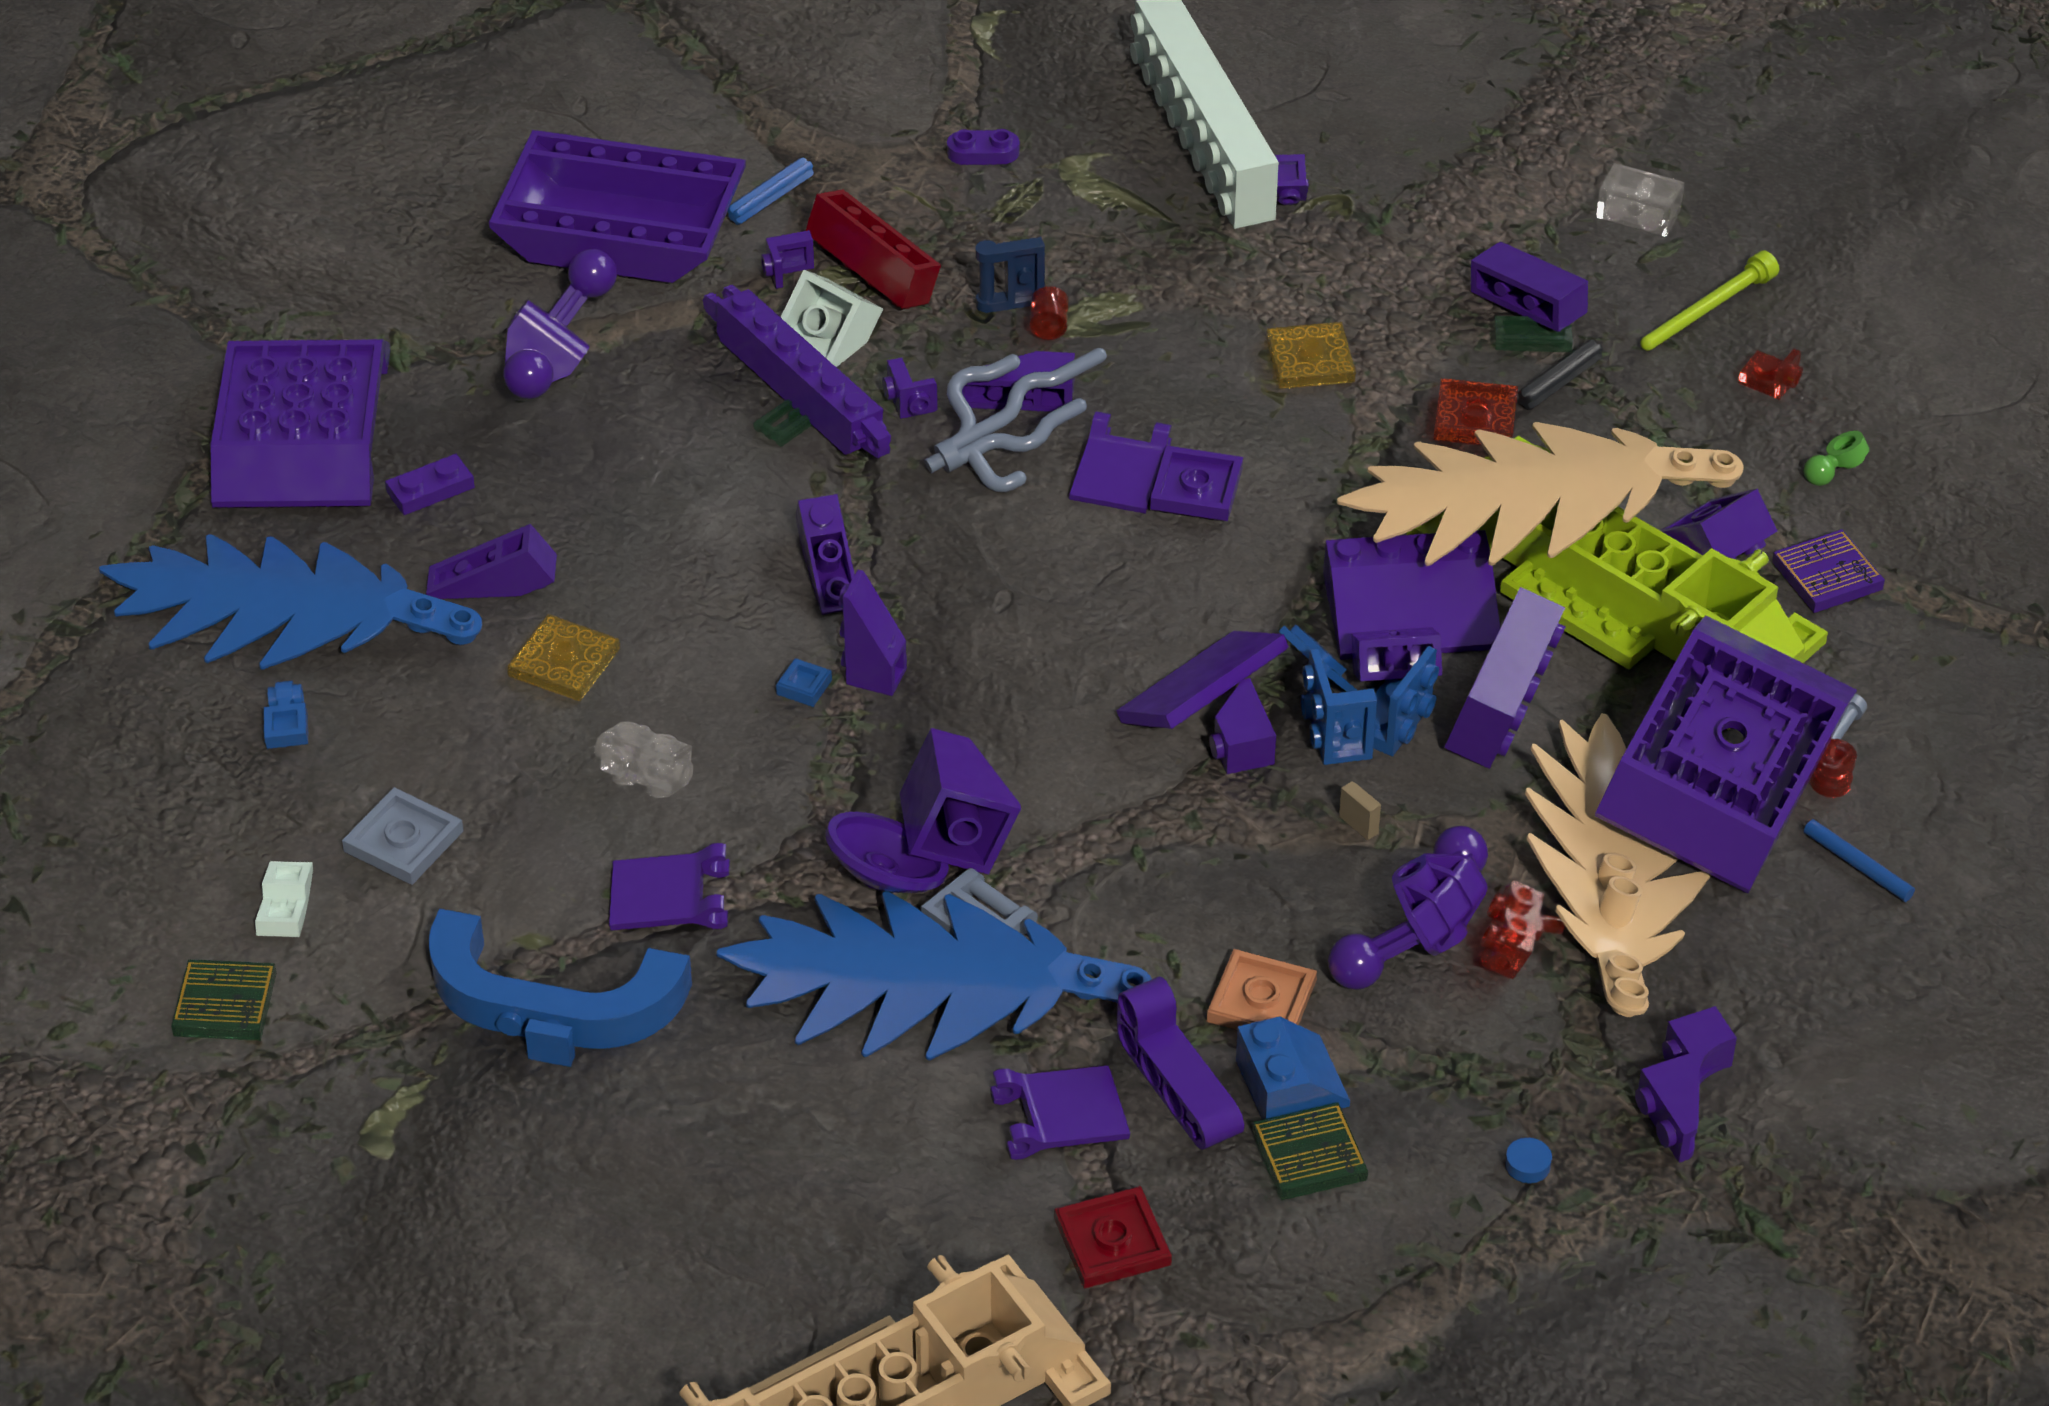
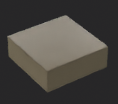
(1360, 810)

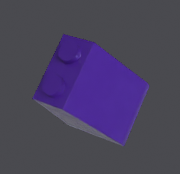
(956, 804)

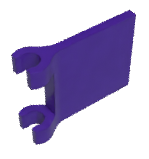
(1119, 469)
(668, 890)
(1061, 1108)

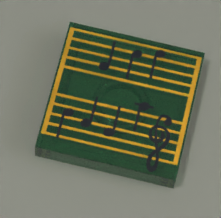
(224, 1000)
(1310, 1151)

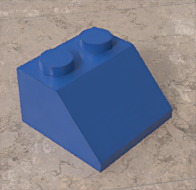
(1287, 1068)

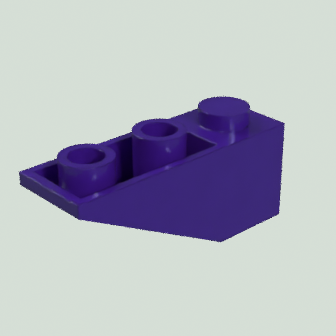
(825, 549)
(873, 642)

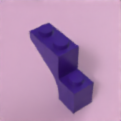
(1670, 1090)

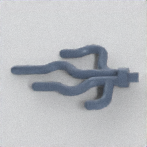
(976, 439)

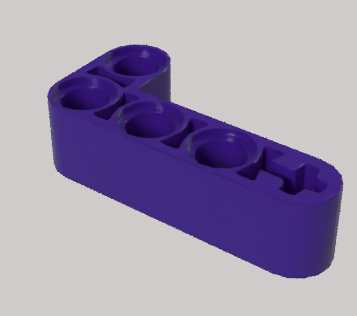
(1173, 1065)

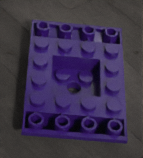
(1715, 798)

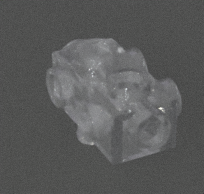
(645, 758)

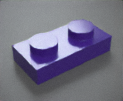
(430, 484)

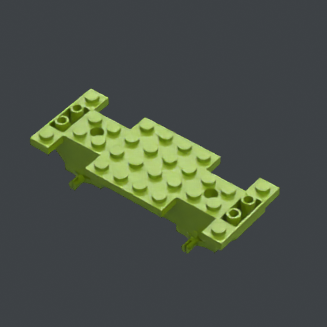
(1645, 591)

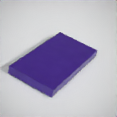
(1202, 679)

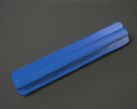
(770, 191)

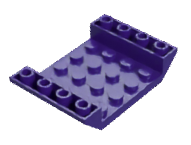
(296, 423)

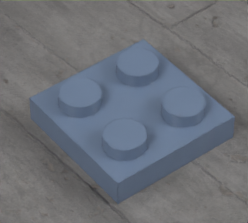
(402, 835)

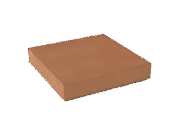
(1259, 990)

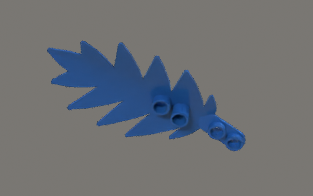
(284, 588)
(983, 968)

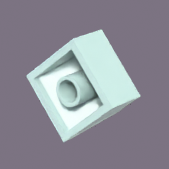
(830, 316)

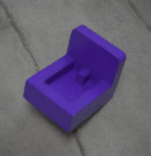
(1292, 180)
(787, 255)
(908, 396)

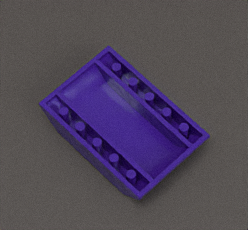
(635, 202)

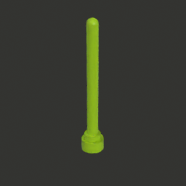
(1759, 269)

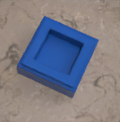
(804, 682)
(550, 1042)

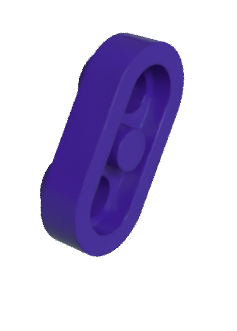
(983, 147)

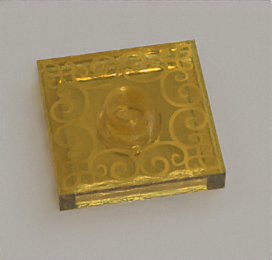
(1310, 355)
(564, 657)

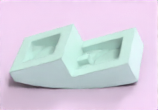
(284, 899)

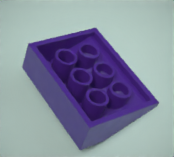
(1393, 589)

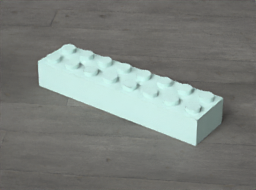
(1205, 111)

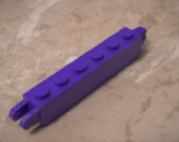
(798, 372)

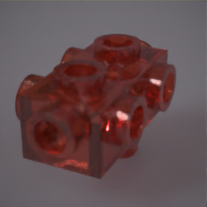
(1514, 928)

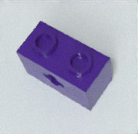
(1392, 652)

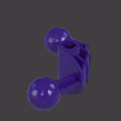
(540, 343)
(1438, 900)

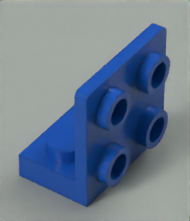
(1405, 703)
(1341, 721)

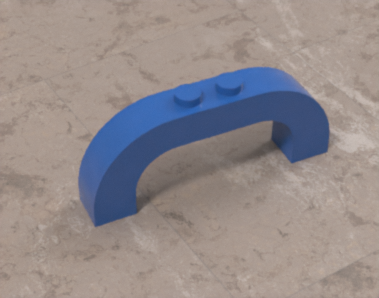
(508, 1003)

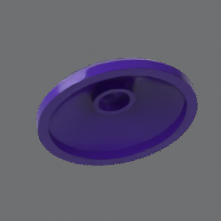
(879, 854)

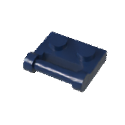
(1023, 273)

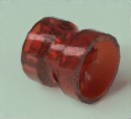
(1049, 313)
(1835, 770)

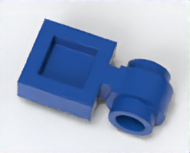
(286, 716)

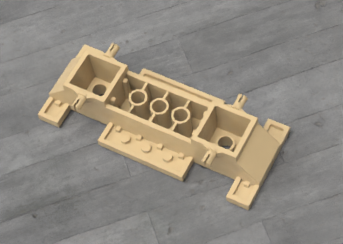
(966, 1344)

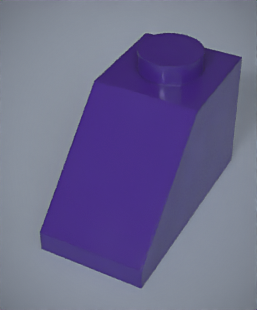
(1243, 732)

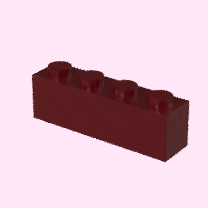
(873, 249)

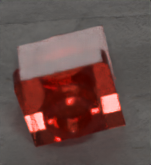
(1771, 374)

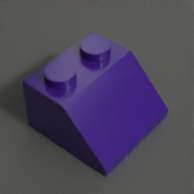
(1726, 524)

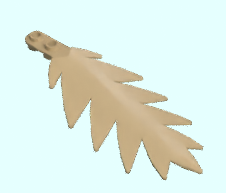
(1526, 482)
(1612, 870)

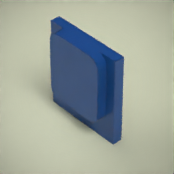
(1305, 642)

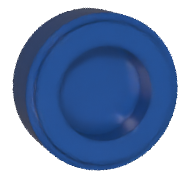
(1528, 1160)

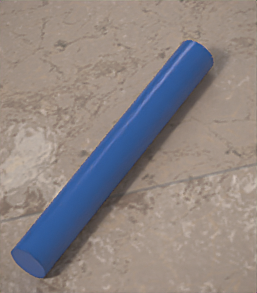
(1859, 860)

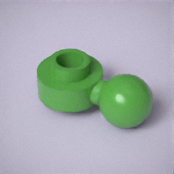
(1843, 451)

